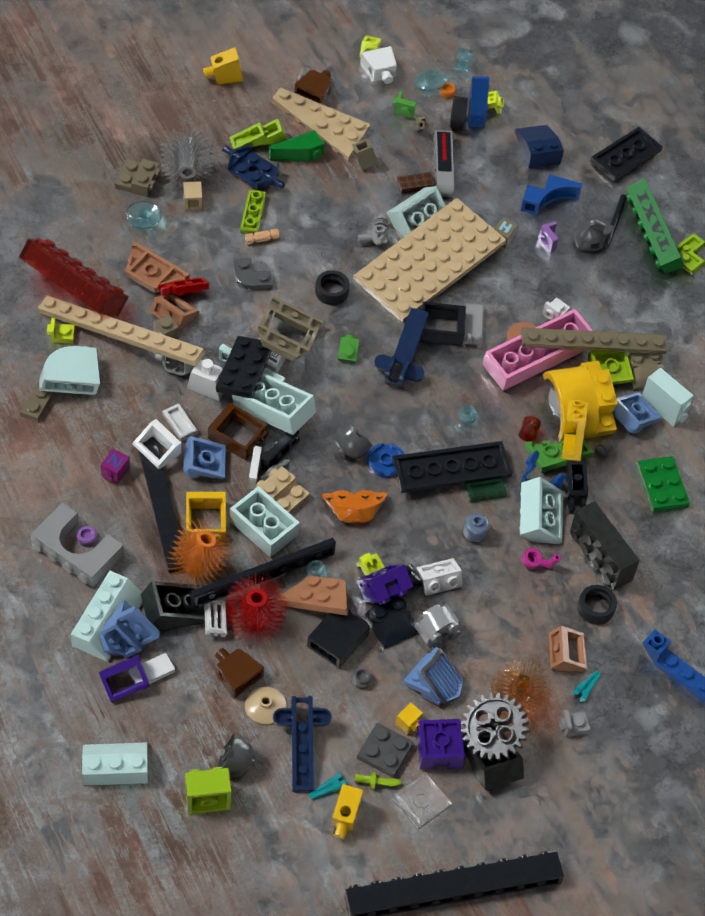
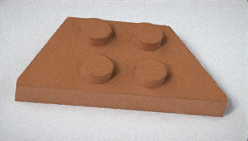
(150, 269)
(318, 595)

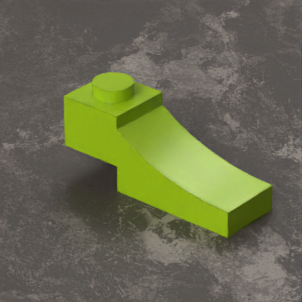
(259, 135)

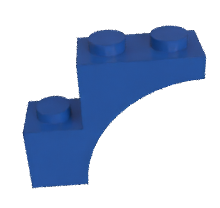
(555, 189)

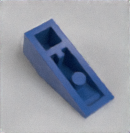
(477, 101)

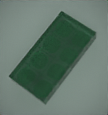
(486, 490)

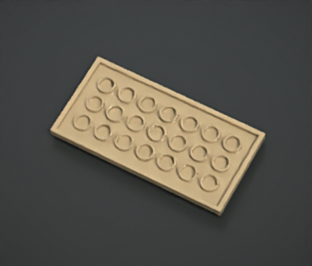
(429, 259)

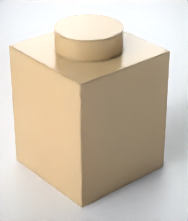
(192, 195)

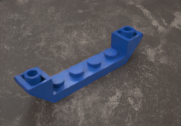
(673, 666)

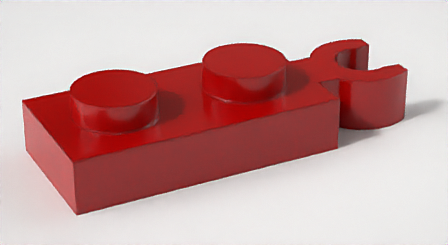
(185, 286)

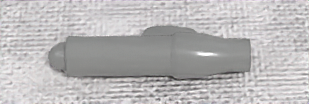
(284, 463)

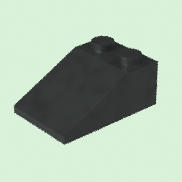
(169, 605)
(495, 773)

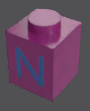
(115, 466)

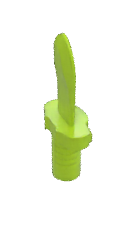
(372, 780)

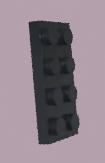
(626, 153)
(243, 368)

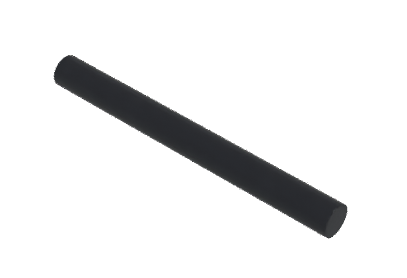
(615, 220)

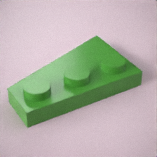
(551, 454)

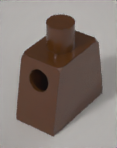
(315, 86)
(237, 671)

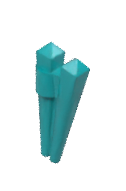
(585, 688)
(332, 785)

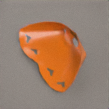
(355, 507)

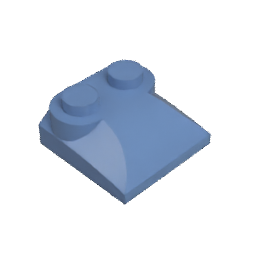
(635, 412)
(204, 458)

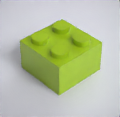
(208, 790)

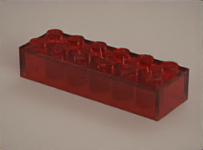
(73, 276)

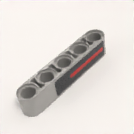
(444, 162)

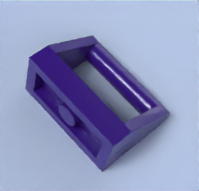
(119, 667)

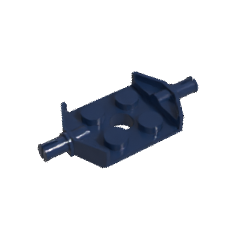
(244, 160)

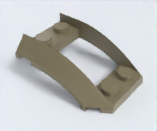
(293, 316)

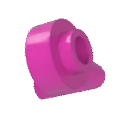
(537, 559)

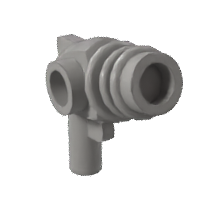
(378, 233)

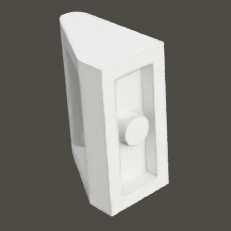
(164, 437)

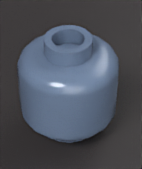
(476, 527)

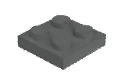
(385, 750)

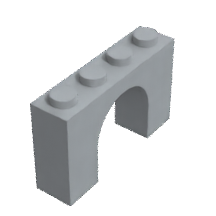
(87, 566)

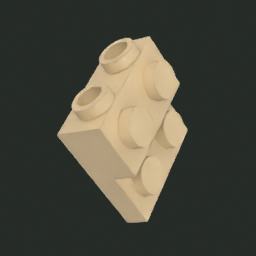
(284, 489)

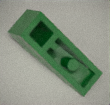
(300, 148)

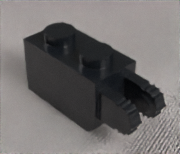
(575, 484)

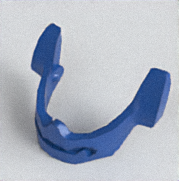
(557, 482)

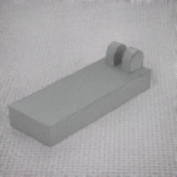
(473, 325)

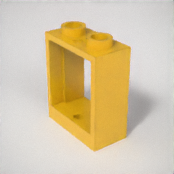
(207, 500)

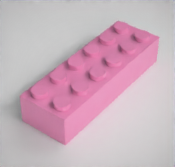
(513, 364)

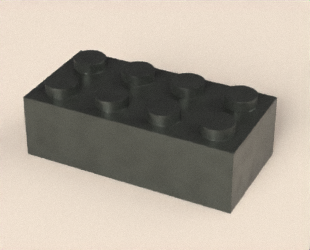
(604, 545)

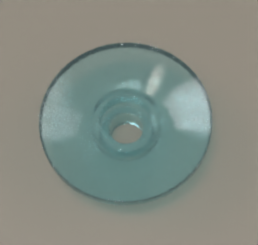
(430, 80)
(143, 215)

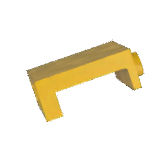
(573, 443)

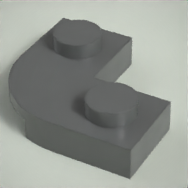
(253, 280)

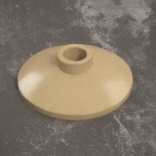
(260, 712)

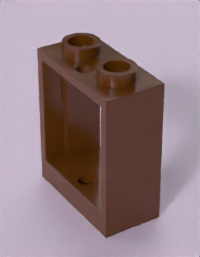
(242, 417)

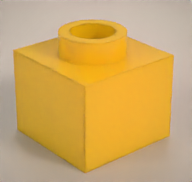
(408, 719)

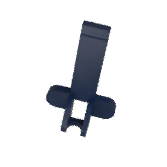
(405, 351)
(302, 739)

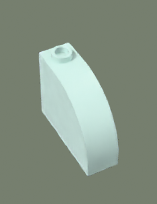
(71, 371)

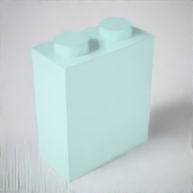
(667, 397)

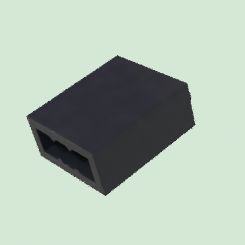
(338, 637)

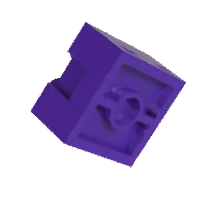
(385, 583)
(440, 743)

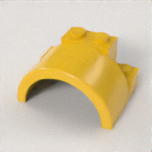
(588, 385)

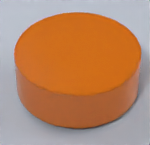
(448, 91)

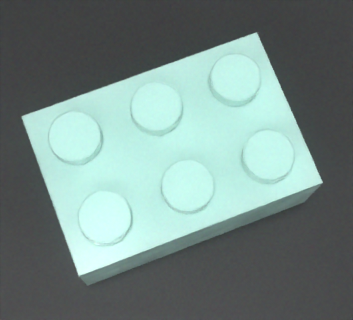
(264, 521)

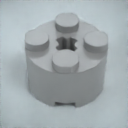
(438, 626)

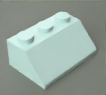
(416, 210)
(541, 511)
(114, 764)

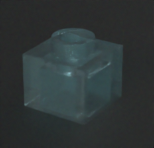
(464, 59)

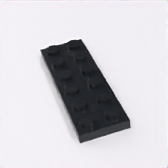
(451, 466)

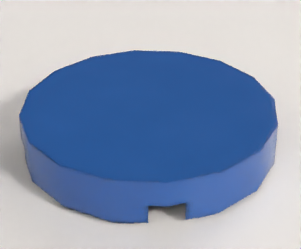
(380, 459)

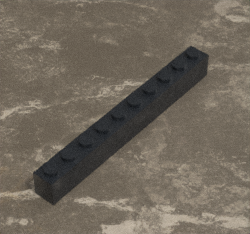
(455, 885)

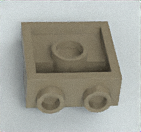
(138, 177)

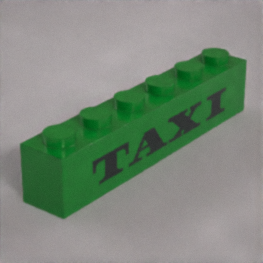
(655, 227)

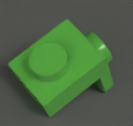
(404, 107)
(348, 348)

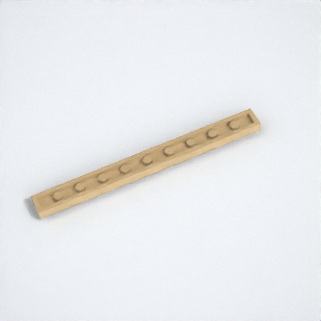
(121, 330)

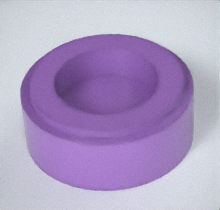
(86, 536)

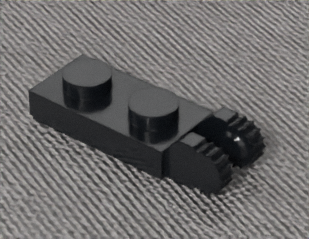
(279, 450)

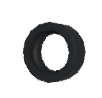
(458, 112)
(329, 277)
(595, 617)

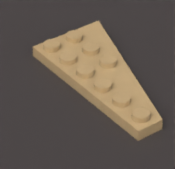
(331, 125)

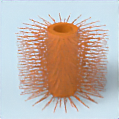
(199, 556)

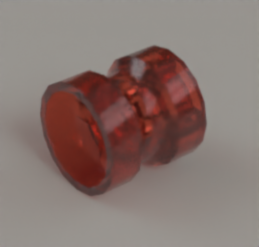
(529, 429)

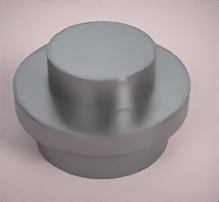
(361, 677)

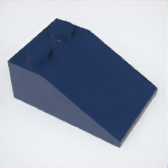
(539, 146)

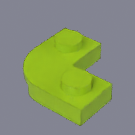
(688, 251)

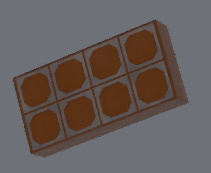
(415, 182)

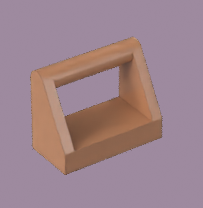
(162, 308)
(560, 650)

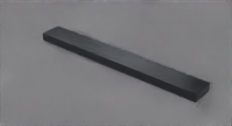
(161, 505)
(270, 570)

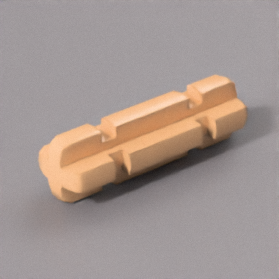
(262, 236)

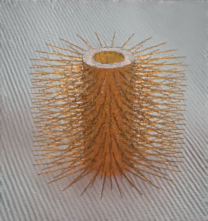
(523, 689)

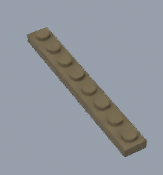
(593, 340)

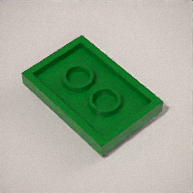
(663, 484)

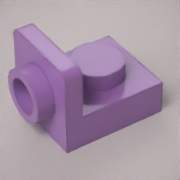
(548, 236)

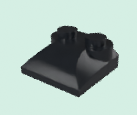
(391, 622)

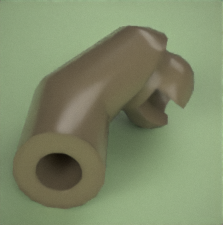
(420, 123)

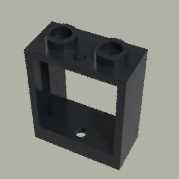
(445, 311)

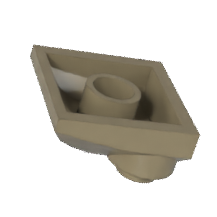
(642, 367)

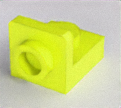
(370, 43)
(495, 101)
(60, 332)
(370, 563)

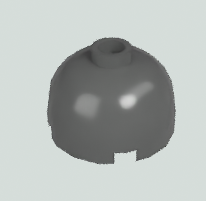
(350, 442)
(237, 756)

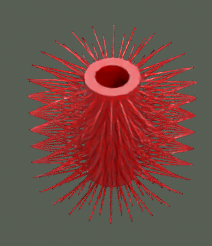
(254, 610)

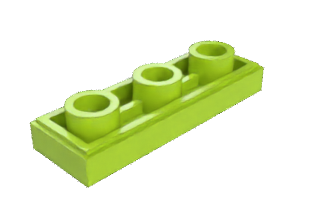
(253, 212)

